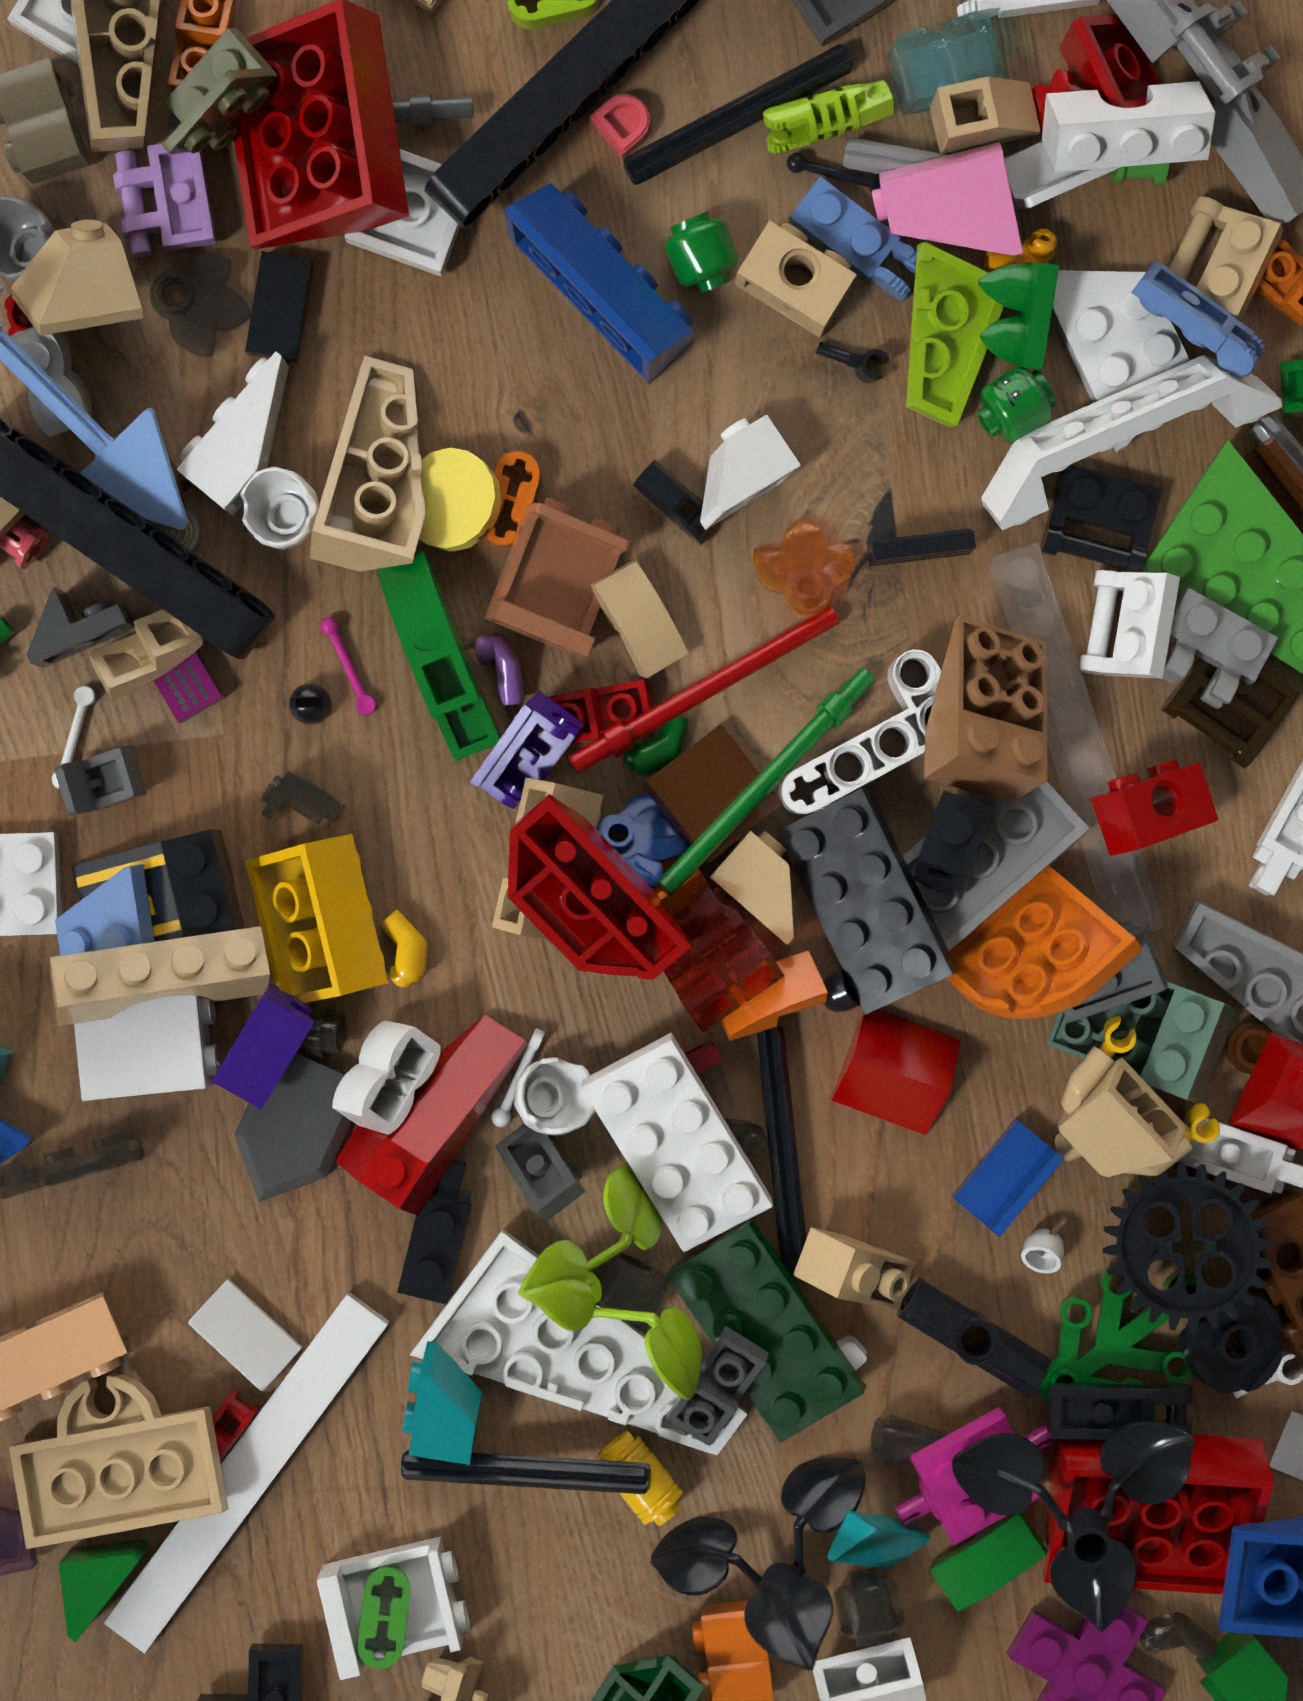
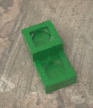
(988, 1561)

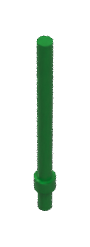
(831, 713)

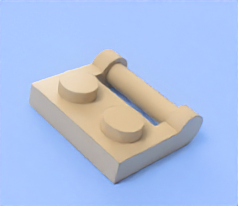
(1237, 258)

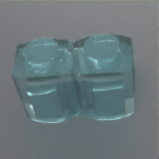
(942, 58)

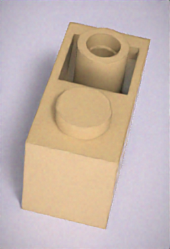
(982, 113)
(854, 1269)

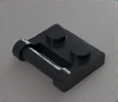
(1106, 505)

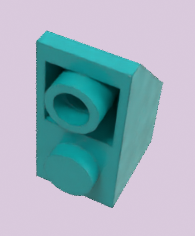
(445, 1408)

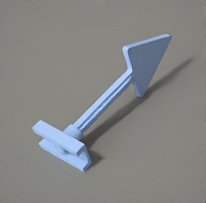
(128, 466)

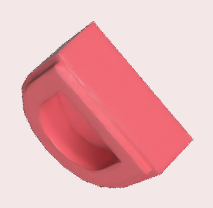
(622, 123)

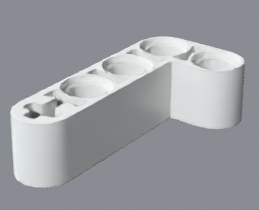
(866, 745)

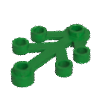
(1112, 1343)

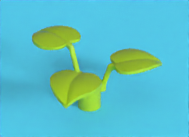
(568, 1291)

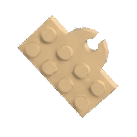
(116, 1468)

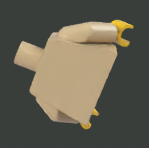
(1120, 1120)

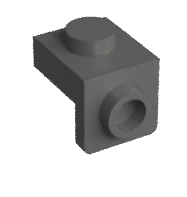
(100, 781)

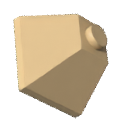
(78, 281)

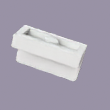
(1035, 181)

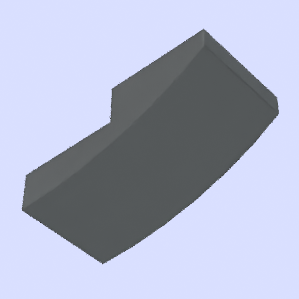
(723, 1379)

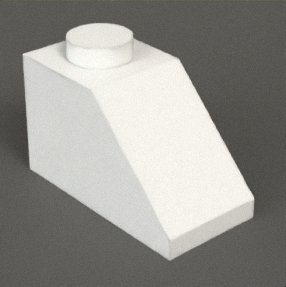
(745, 468)

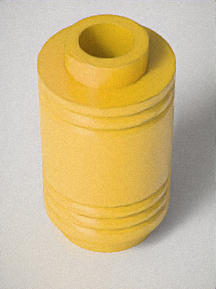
(661, 1499)

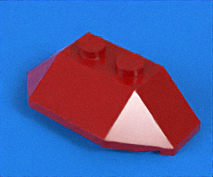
(588, 896)

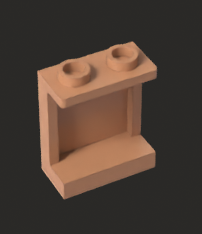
(549, 576)

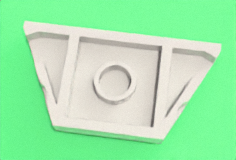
(1111, 333)

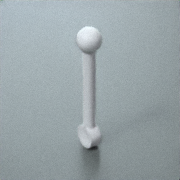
(84, 698)
(501, 1116)

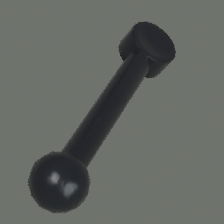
(797, 163)

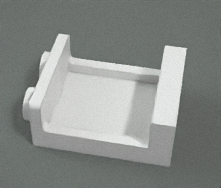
(148, 1049)
(433, 1612)

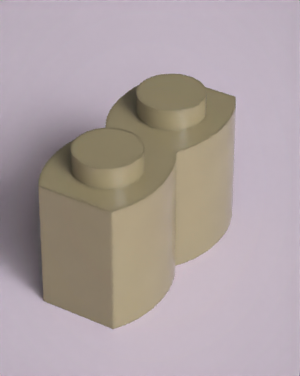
(40, 122)

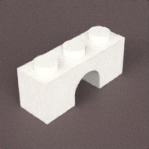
(1092, 134)

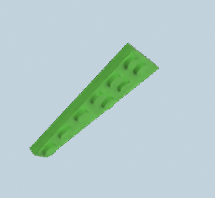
(1238, 551)

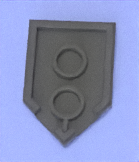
(295, 1131)

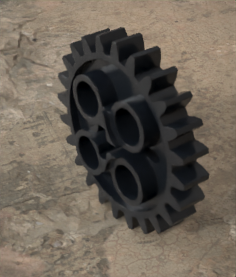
(1236, 1244)

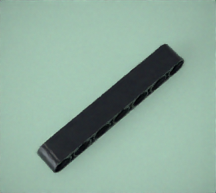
(550, 104)
(129, 546)

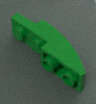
(438, 657)

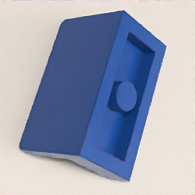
(1007, 1177)

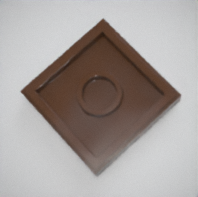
(703, 784)

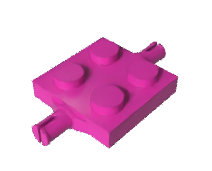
(939, 1488)

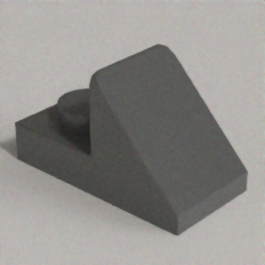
(62, 635)
(541, 1171)

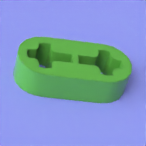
(371, 1614)

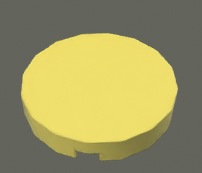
(459, 499)

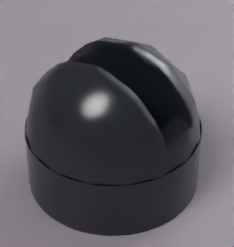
(310, 715)
(840, 993)

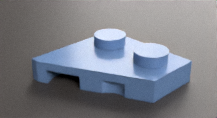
(109, 916)

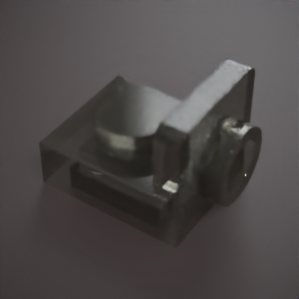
(311, 800)

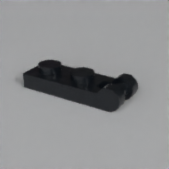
(1099, 1410)

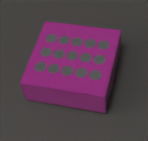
(189, 688)

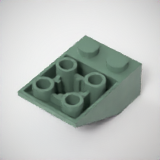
(1175, 1038)

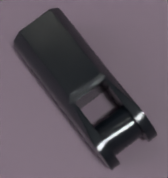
(669, 497)

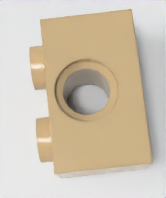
(809, 304)

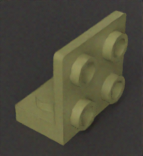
(217, 94)

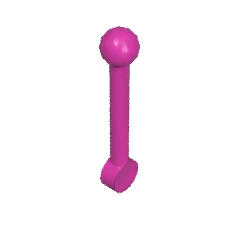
(365, 703)

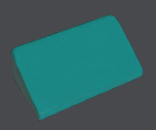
(875, 1540)

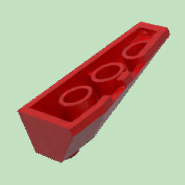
(443, 1114)

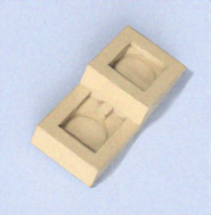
(640, 619)
(141, 658)

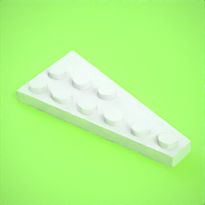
(514, 1342)

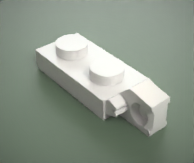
(1281, 841)
(1246, 1159)

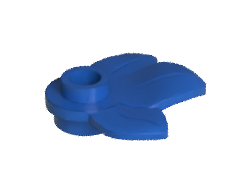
(649, 838)

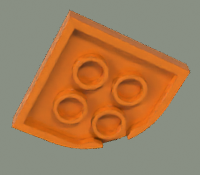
(1041, 952)

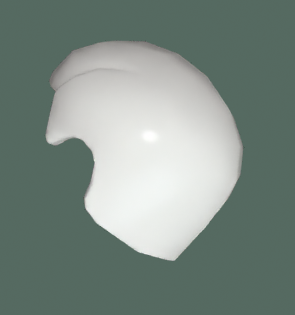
(279, 507)
(552, 1097)

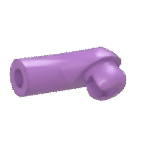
(507, 666)

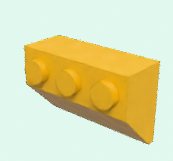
(317, 919)

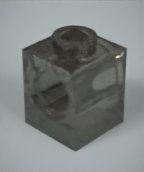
(630, 1285)

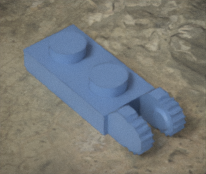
(856, 235)
(1200, 319)

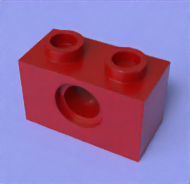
(1153, 808)

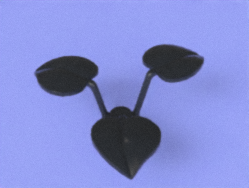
(1093, 1569)
(789, 1610)

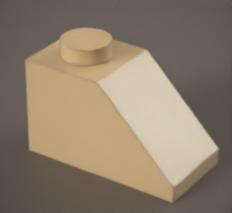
(759, 882)

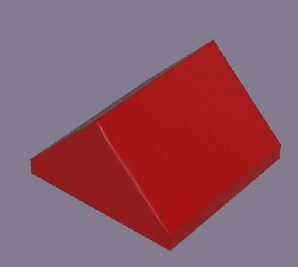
(1108, 60)
(897, 1071)

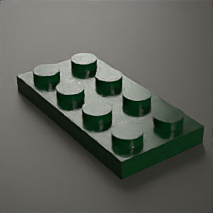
(749, 1289)

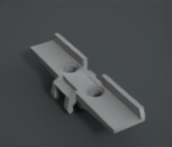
(1245, 125)

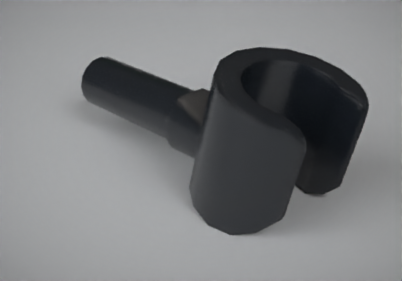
(855, 360)

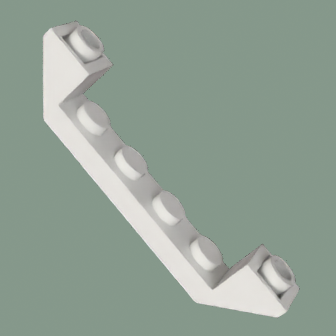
(1017, 486)

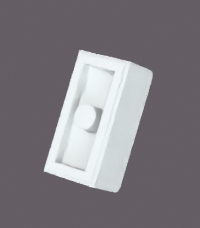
(244, 1335)

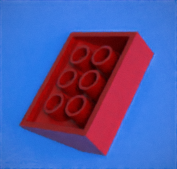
(326, 139)
(1181, 1540)

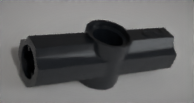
(1000, 1352)

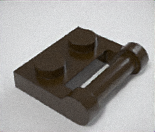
(1258, 704)

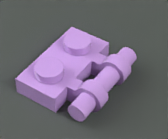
(180, 195)

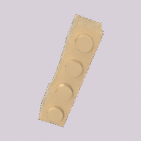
(207, 965)

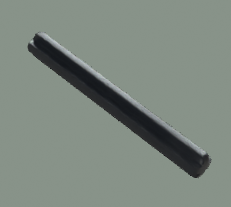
(737, 114)
(782, 1145)
(533, 1472)

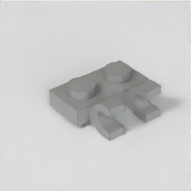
(1220, 639)

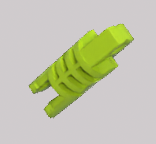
(826, 115)

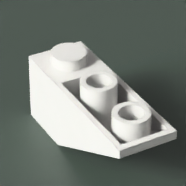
(239, 438)

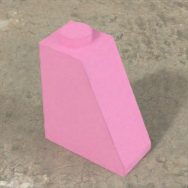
(952, 201)

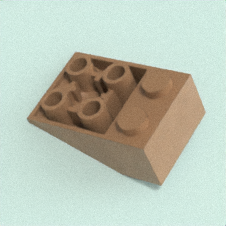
(989, 713)

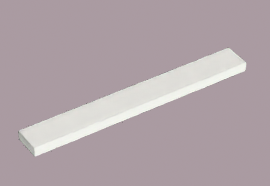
(248, 1470)

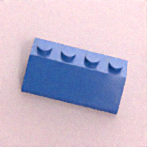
(598, 280)

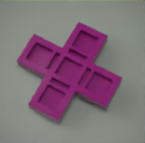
(1087, 1662)

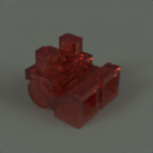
(720, 955)

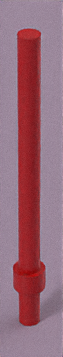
(619, 738)

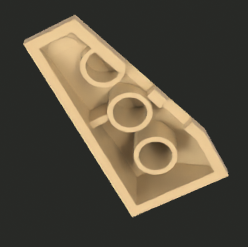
(374, 485)

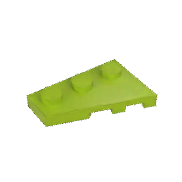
(946, 333)

